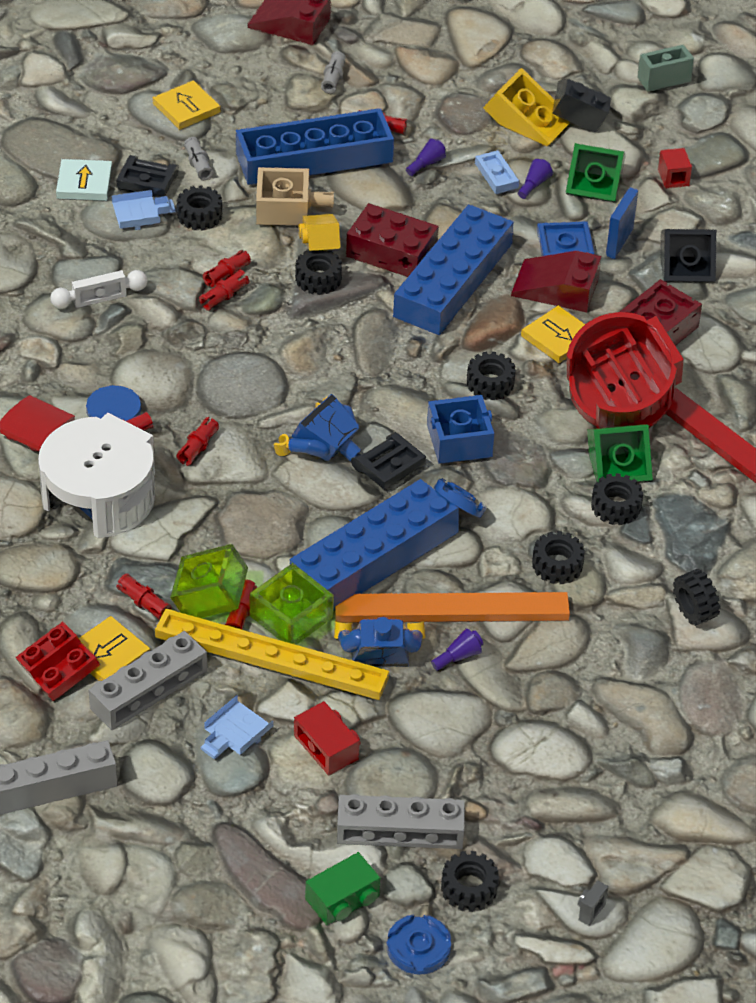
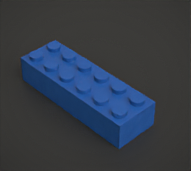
(317, 144)
(453, 269)
(380, 541)

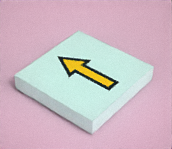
(84, 179)

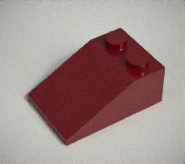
(292, 19)
(559, 279)

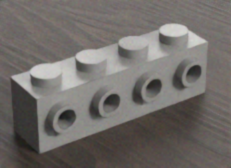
(147, 680)
(56, 776)
(400, 821)

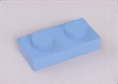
(496, 172)

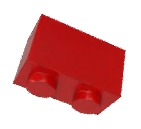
(327, 738)

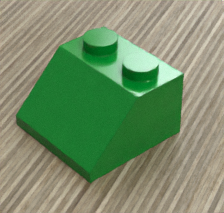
(595, 172)
(621, 451)

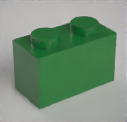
(342, 889)

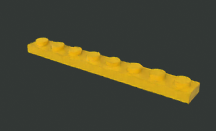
(276, 654)

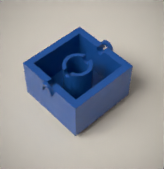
(460, 429)

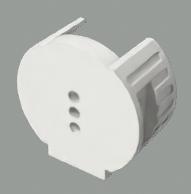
(118, 474)

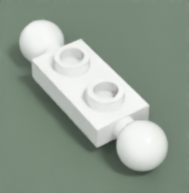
(98, 289)

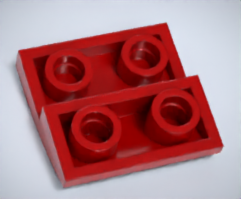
(33, 422)
(57, 661)

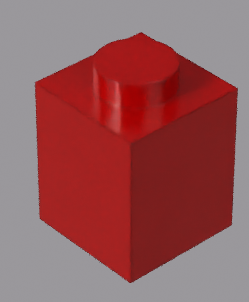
(674, 168)

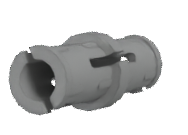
(333, 72)
(198, 158)

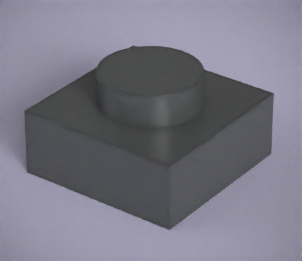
(592, 902)

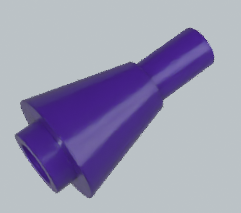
(431, 153)
(538, 173)
(464, 646)

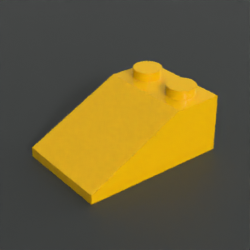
(526, 109)

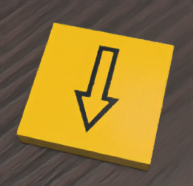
(186, 105)
(553, 333)
(112, 646)

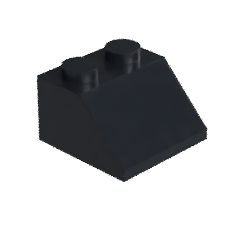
(580, 104)
(688, 255)

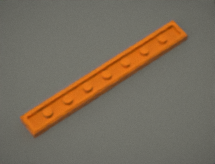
(455, 607)

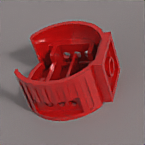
(612, 351)

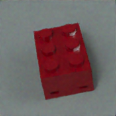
(390, 239)
(671, 306)

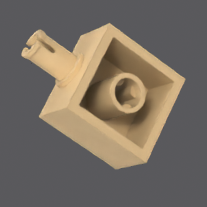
(286, 196)

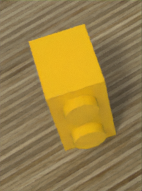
(320, 232)

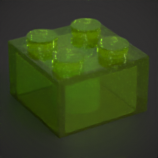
(209, 582)
(291, 605)

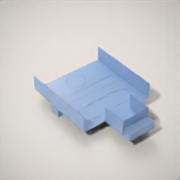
(139, 209)
(234, 728)

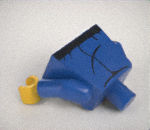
(323, 432)
(380, 641)

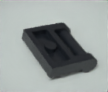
(146, 175)
(392, 466)

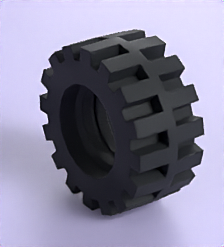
(191, 200)
(318, 281)
(491, 386)
(617, 487)
(558, 545)
(696, 597)
(466, 896)

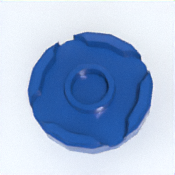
(114, 400)
(460, 497)
(418, 944)

